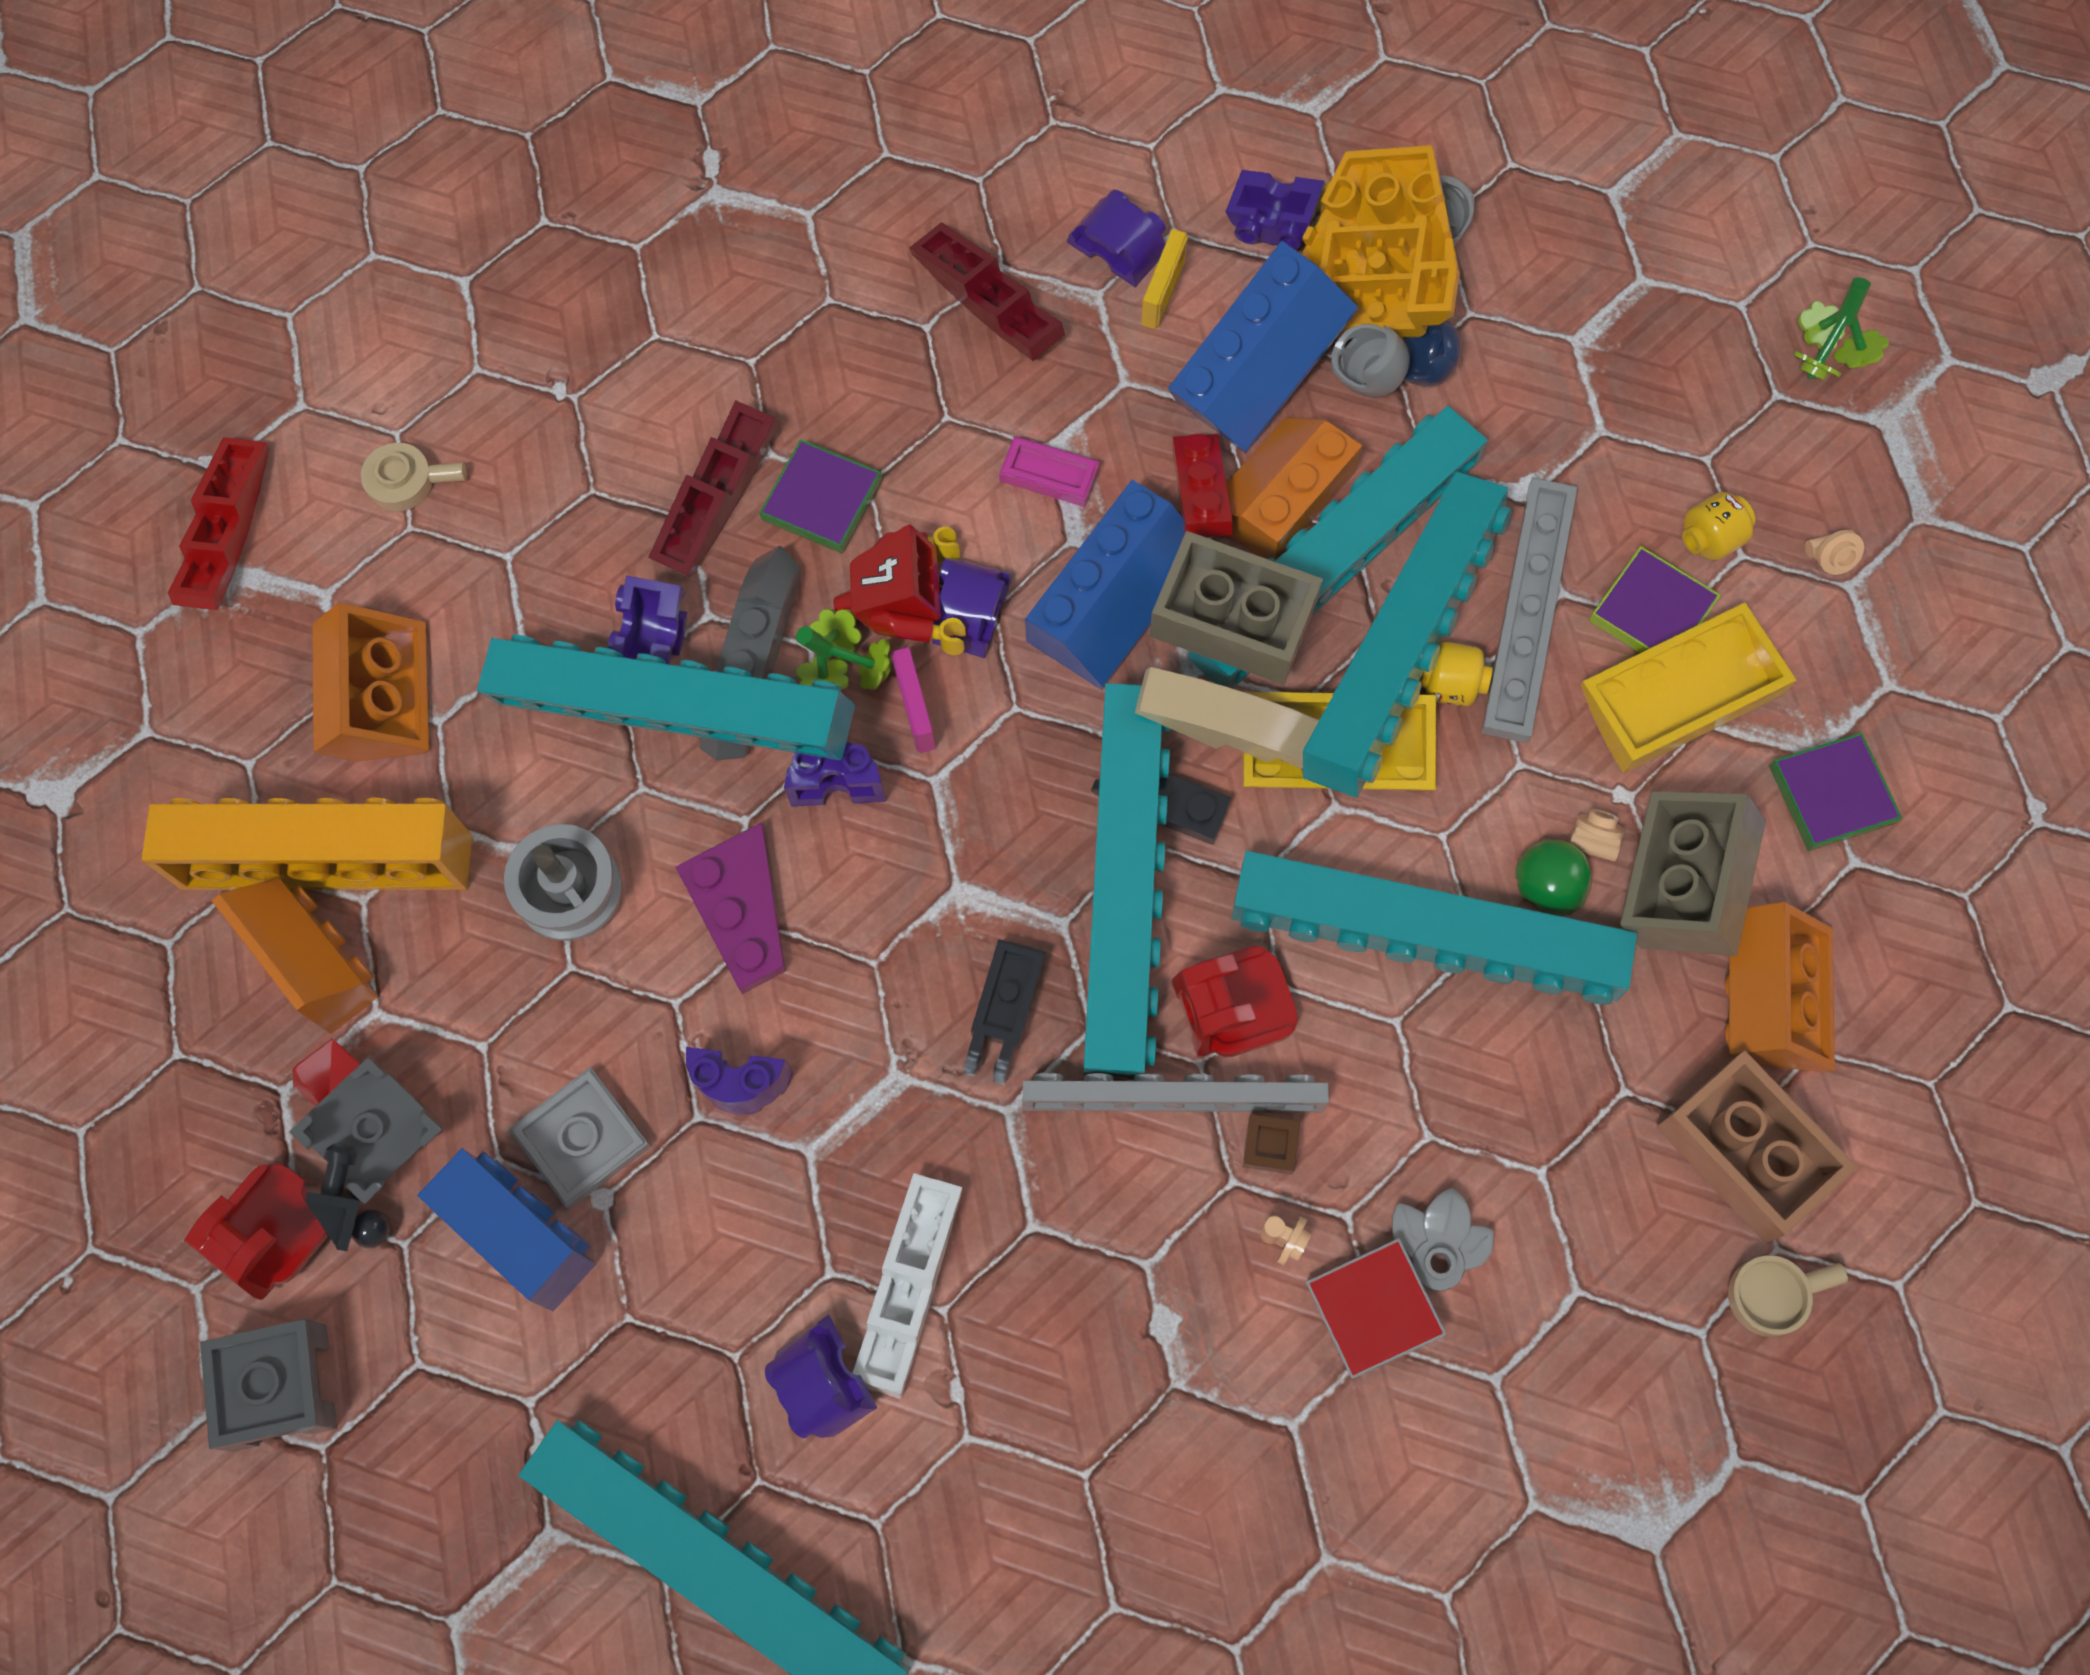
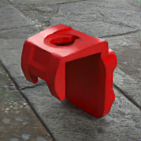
(1236, 1002)
(260, 1231)

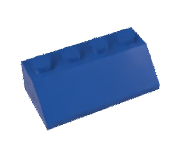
(1263, 347)
(1108, 587)

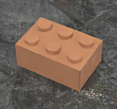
(1756, 1147)

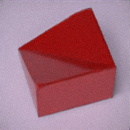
(323, 1071)

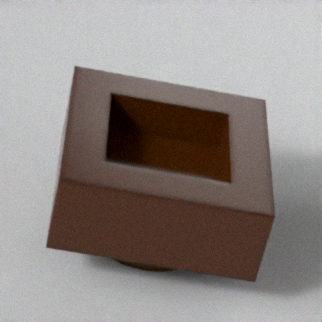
(1271, 1144)

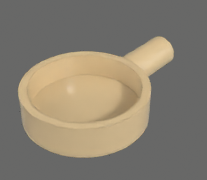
(401, 477)
(1775, 1295)

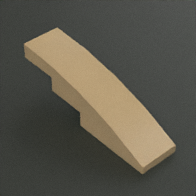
(1224, 716)

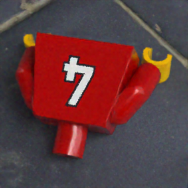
(898, 587)

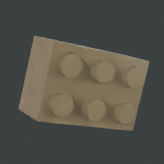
(1235, 607)
(1694, 872)

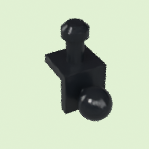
(338, 1207)

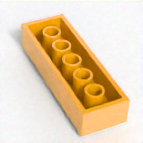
(308, 844)

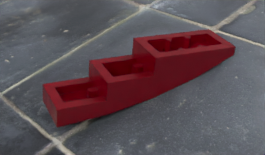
(986, 292)
(714, 490)

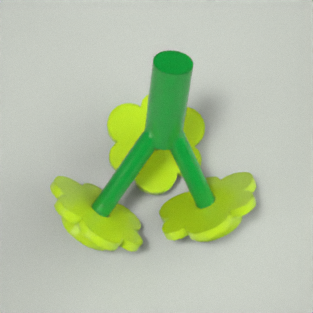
(1826, 326)
(836, 636)

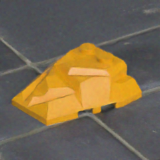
(1388, 239)

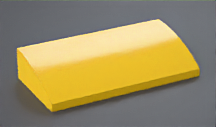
(1686, 687)
(1404, 766)

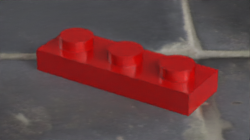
(1202, 485)

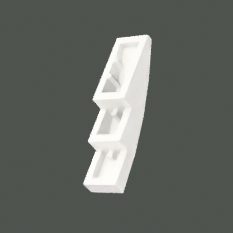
(907, 1284)

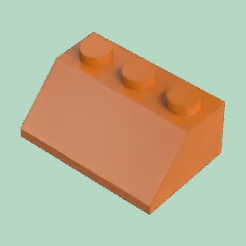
(1289, 483)
(369, 684)
(299, 951)
(1782, 990)

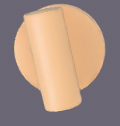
(1837, 551)
(1598, 834)
(1290, 1239)

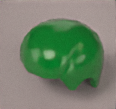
(1554, 877)

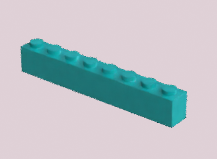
(1374, 513)
(1406, 636)
(668, 697)
(1124, 889)
(1434, 928)
(700, 1560)

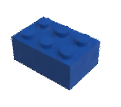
(509, 1227)

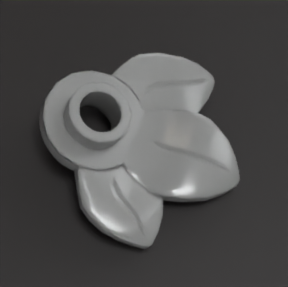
(1445, 1232)

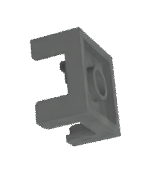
(375, 1119)
(264, 1385)

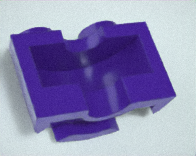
(1273, 210)
(1121, 236)
(974, 597)
(650, 619)
(814, 778)
(737, 1089)
(816, 1385)

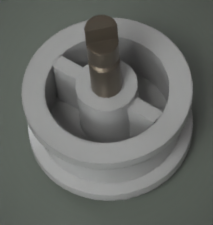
(563, 882)

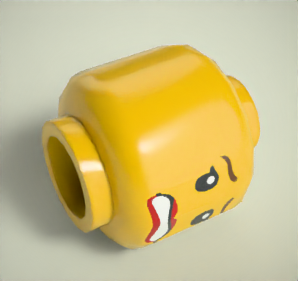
(1718, 526)
(1457, 675)

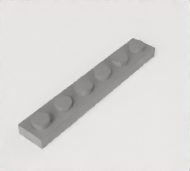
(1529, 611)
(1195, 1094)

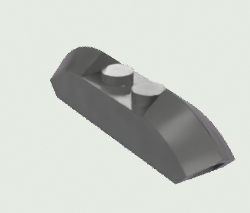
(757, 628)

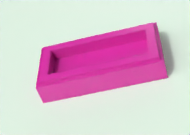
(1049, 471)
(913, 700)

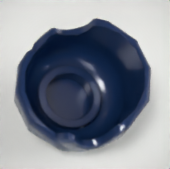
(1433, 355)

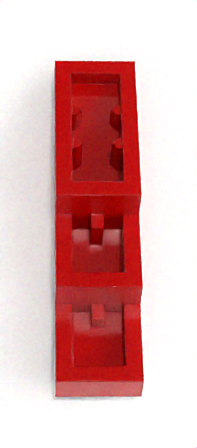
(221, 524)

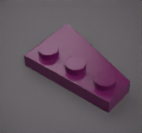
(737, 905)

